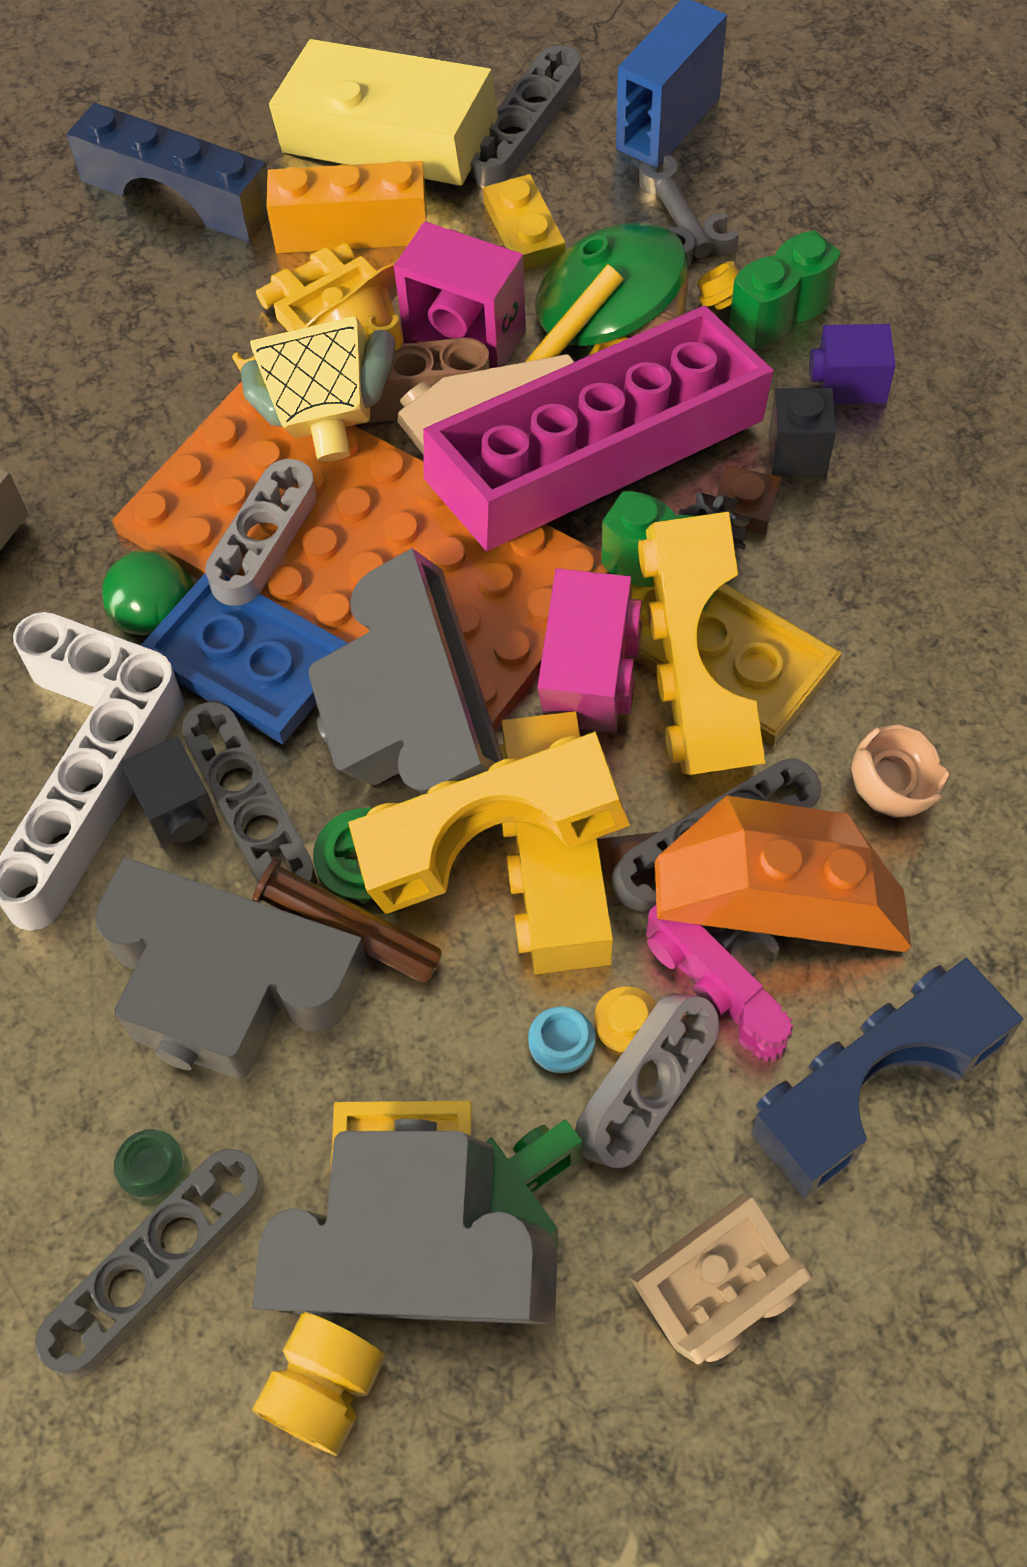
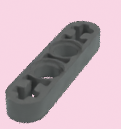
(533, 117)
(758, 788)
(251, 801)
(161, 1269)

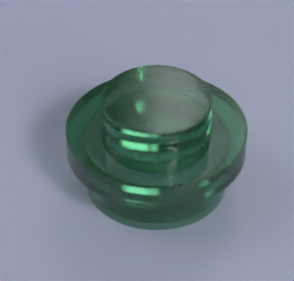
(149, 1164)

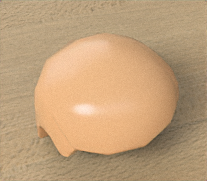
(898, 771)

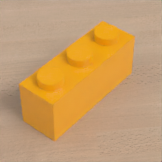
(346, 204)

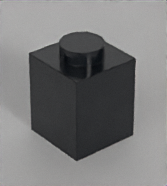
(801, 431)
(170, 792)

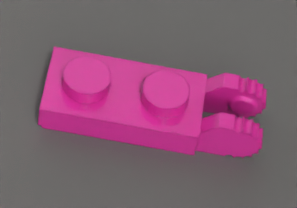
(724, 983)

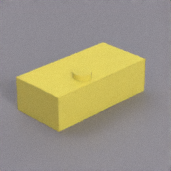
(384, 109)

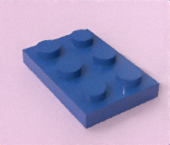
(244, 657)

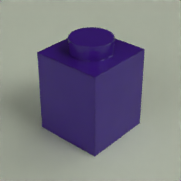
(854, 363)

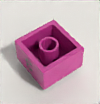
(461, 290)
(587, 647)

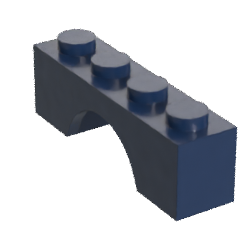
(218, 182)
(946, 1026)

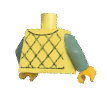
(320, 379)

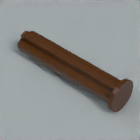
(380, 938)

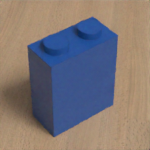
(670, 81)

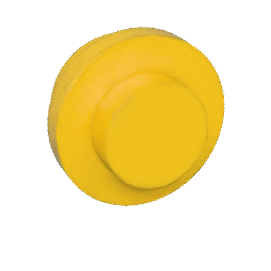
(717, 285)
(621, 1015)

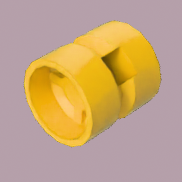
(321, 1380)

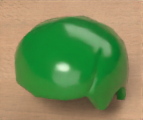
(143, 590)

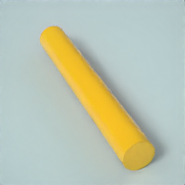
(578, 315)

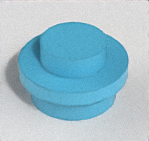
(561, 1039)

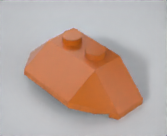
(783, 876)

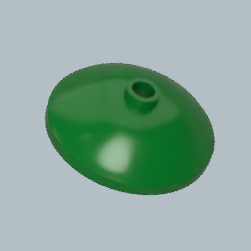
(642, 253)

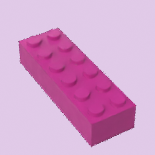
(594, 426)

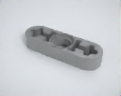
(261, 555)
(675, 1069)

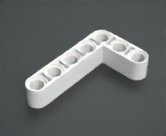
(64, 660)

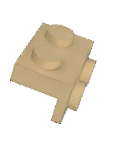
(720, 1281)

